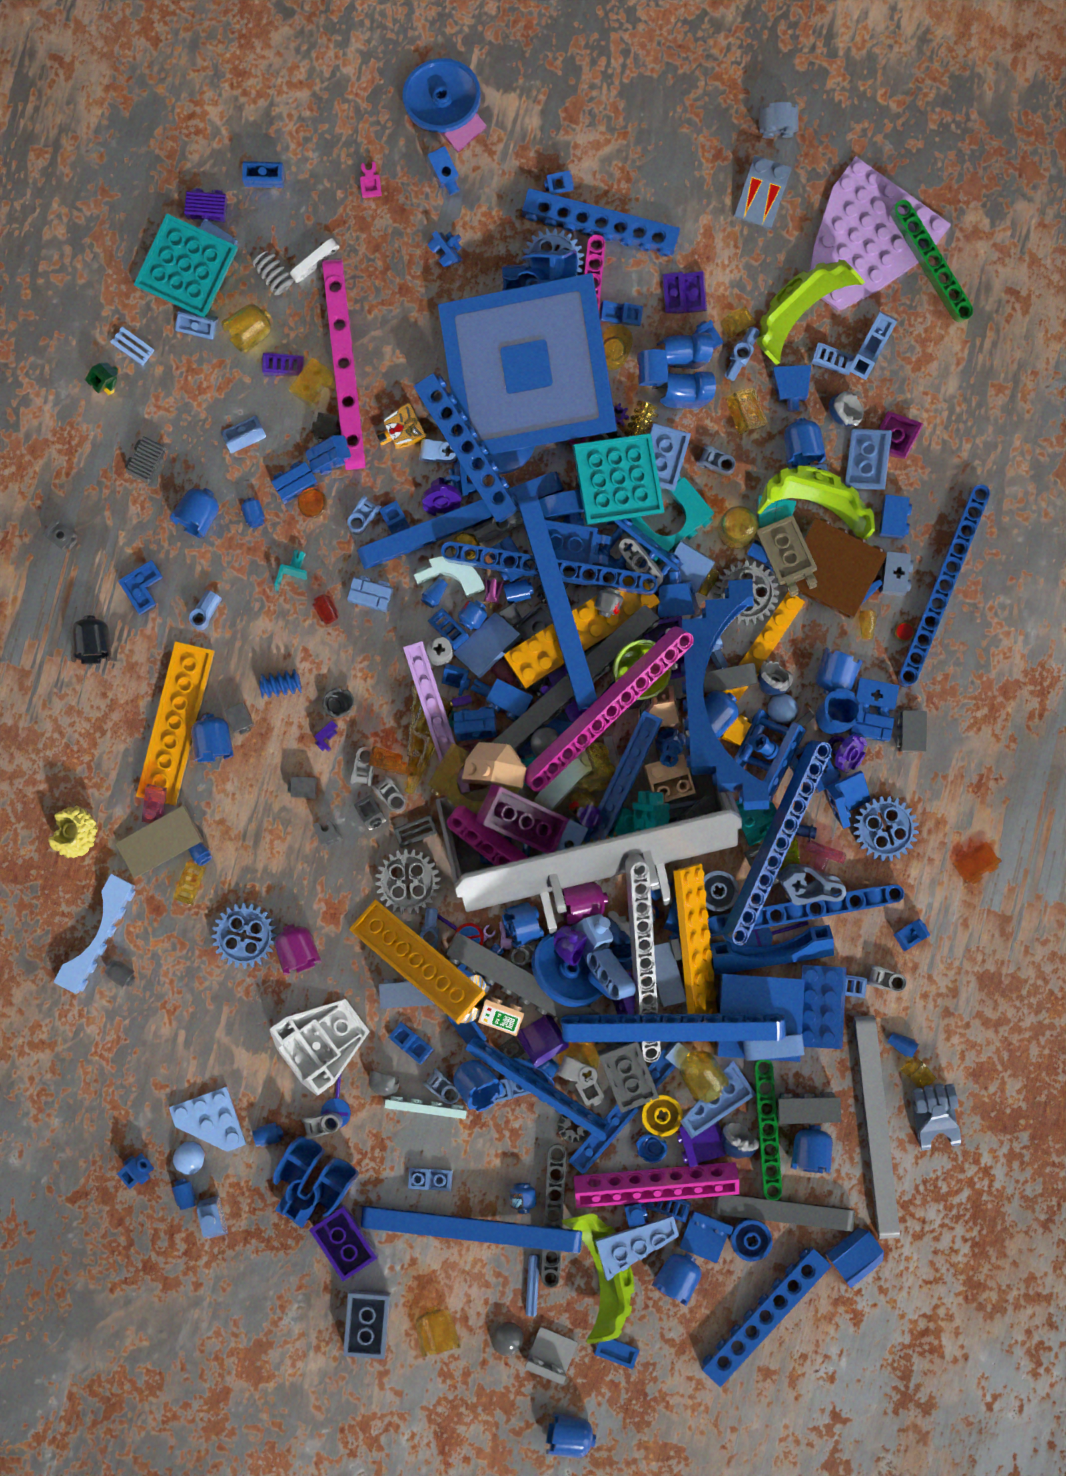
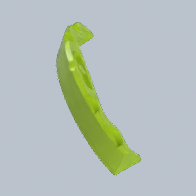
(796, 298)
(823, 489)
(614, 1293)

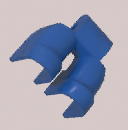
(543, 267)
(680, 351)
(328, 1190)

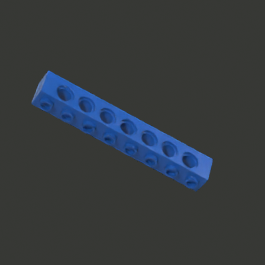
(593, 213)
(426, 391)
(721, 1374)

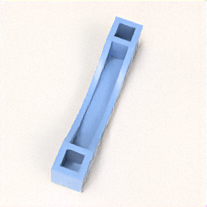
(115, 896)

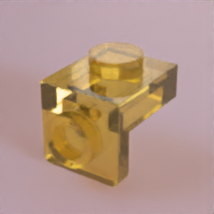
(737, 322)
(918, 1073)

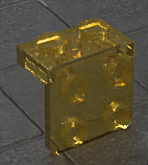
(602, 768)

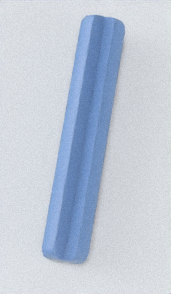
(532, 1285)

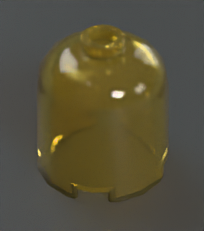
(247, 327)
(737, 527)
(703, 1076)
(436, 1331)

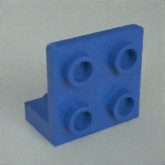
(848, 795)
(705, 1236)

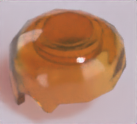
(312, 502)

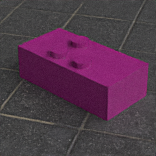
(522, 819)

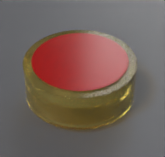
(904, 632)

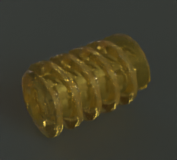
(641, 419)

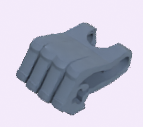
(802, 893)
(935, 1114)

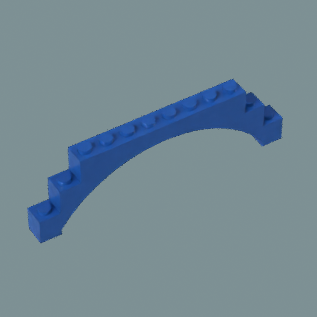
(706, 750)

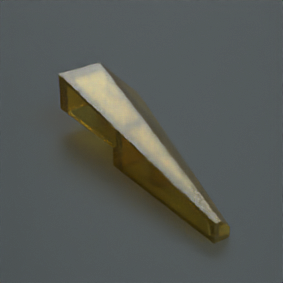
(420, 740)

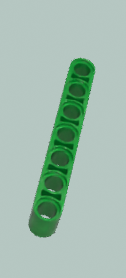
(922, 256)
(772, 1138)

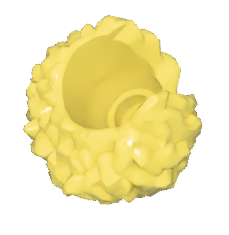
(75, 833)

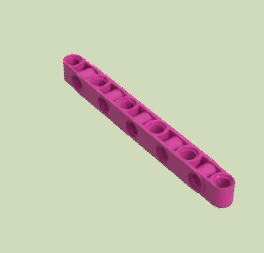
(342, 350)

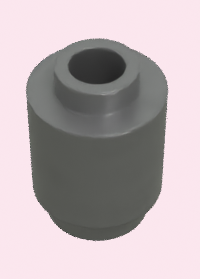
(120, 974)

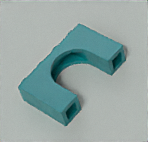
(696, 514)

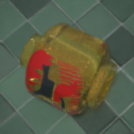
(581, 800)

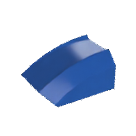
(856, 1256)

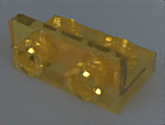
(746, 410)

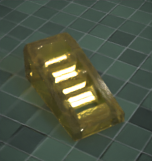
(177, 896)

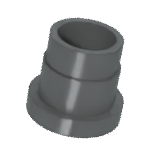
(510, 614)

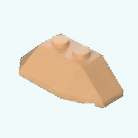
(494, 764)

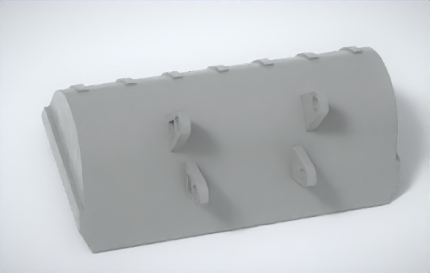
(493, 885)

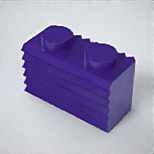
(206, 205)

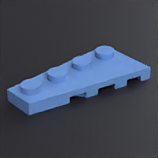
(706, 1114)
(628, 1246)

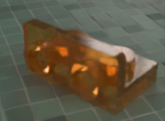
(389, 761)
(977, 863)

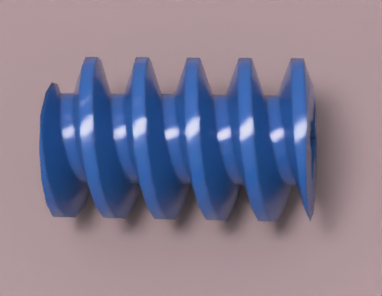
(280, 683)

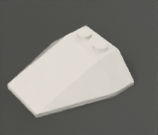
(319, 1043)

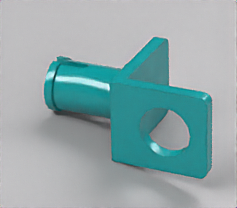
(293, 569)

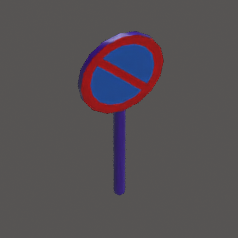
(469, 930)

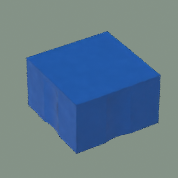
(759, 995)

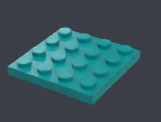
(186, 266)
(618, 479)

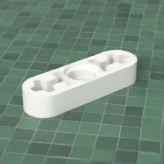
(314, 260)

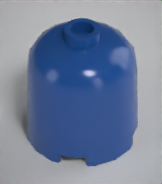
(803, 443)
(196, 511)
(837, 671)
(721, 711)
(838, 712)
(211, 739)
(477, 1085)
(812, 1150)
(678, 1277)
(569, 1436)

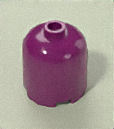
(583, 902)
(296, 949)

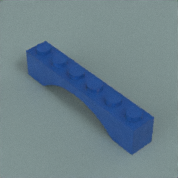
(811, 944)

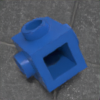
(135, 1170)

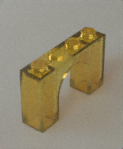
(445, 780)

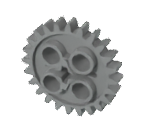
(760, 580)
(389, 883)

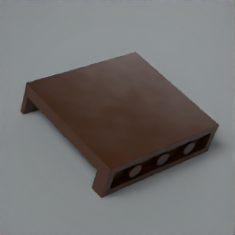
(843, 568)

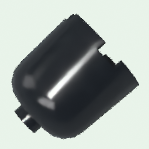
(90, 641)

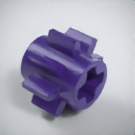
(618, 409)
(590, 816)

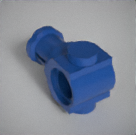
(670, 744)

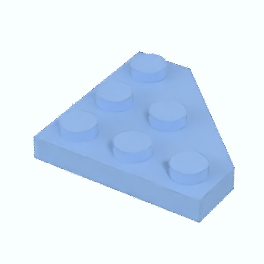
(210, 1119)

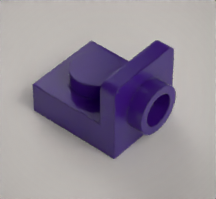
(327, 732)

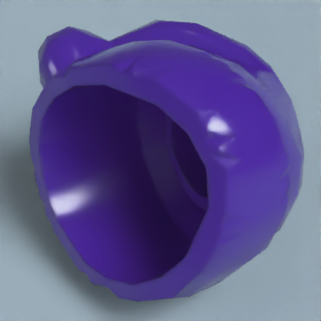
(570, 944)

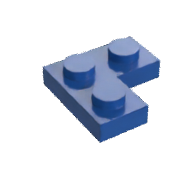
(136, 586)

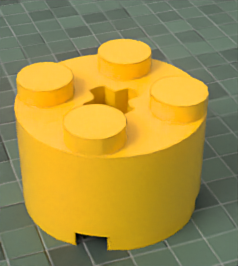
(672, 1118)

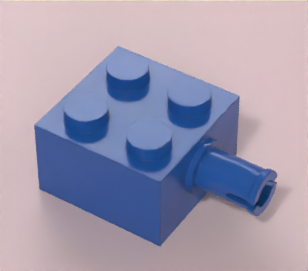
(504, 698)

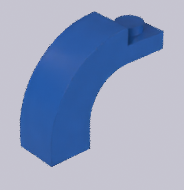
(561, 505)

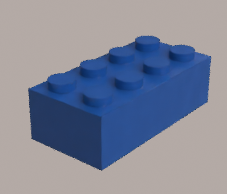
(823, 1006)

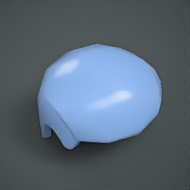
(783, 709)
(188, 1158)

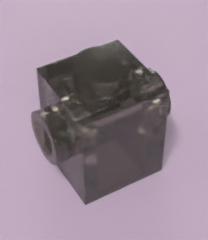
(325, 427)

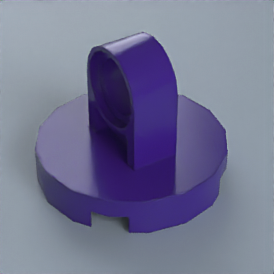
(441, 498)
(849, 753)

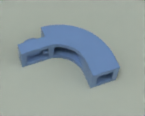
(873, 345)

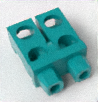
(650, 810)

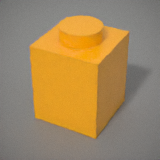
(737, 731)

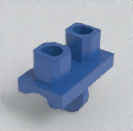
(440, 241)
(458, 479)

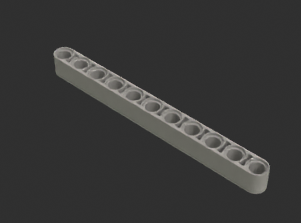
(643, 949)
(876, 1127)

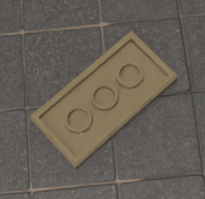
(159, 841)

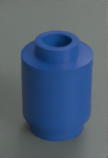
(253, 512)
(267, 1134)
(184, 1194)

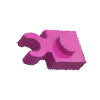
(370, 183)

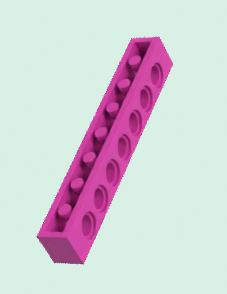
(656, 1185)

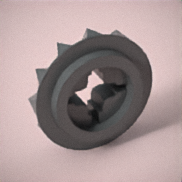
(569, 1135)

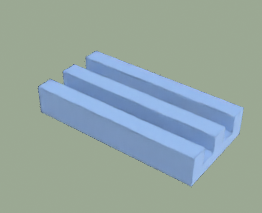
(119, 336)

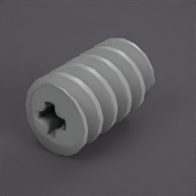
(272, 273)
(445, 656)

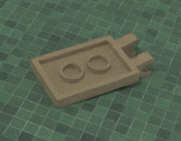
(788, 554)

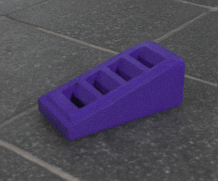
(283, 358)

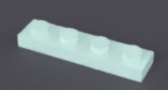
(417, 1105)

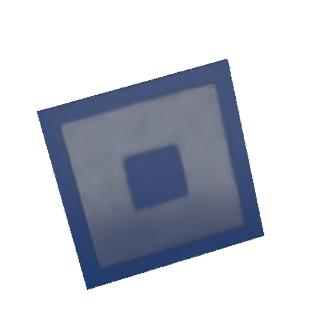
(529, 364)

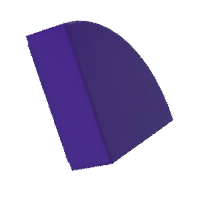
(461, 701)

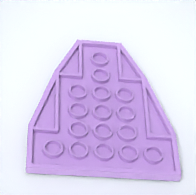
(863, 233)

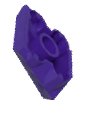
(542, 1040)

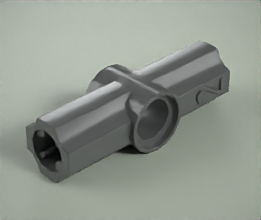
(491, 528)

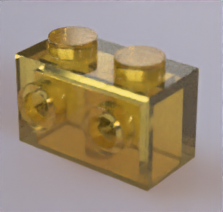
(311, 382)

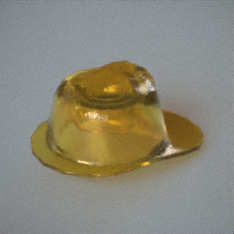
(617, 345)

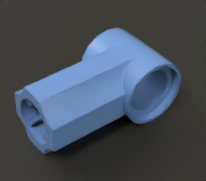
(205, 608)

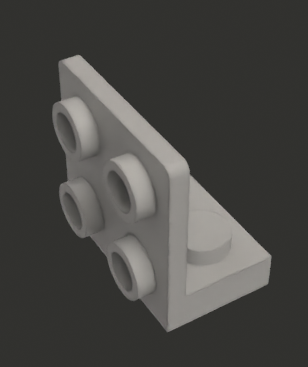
(551, 1355)

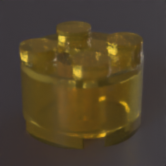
(587, 1052)

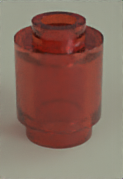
(325, 609)

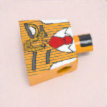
(402, 428)

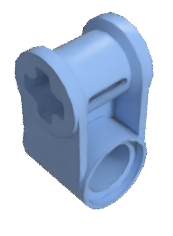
(434, 451)

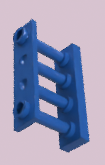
(671, 559)
(787, 750)

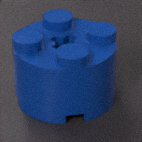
(522, 924)
(753, 1251)

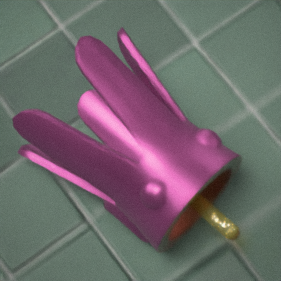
(492, 591)

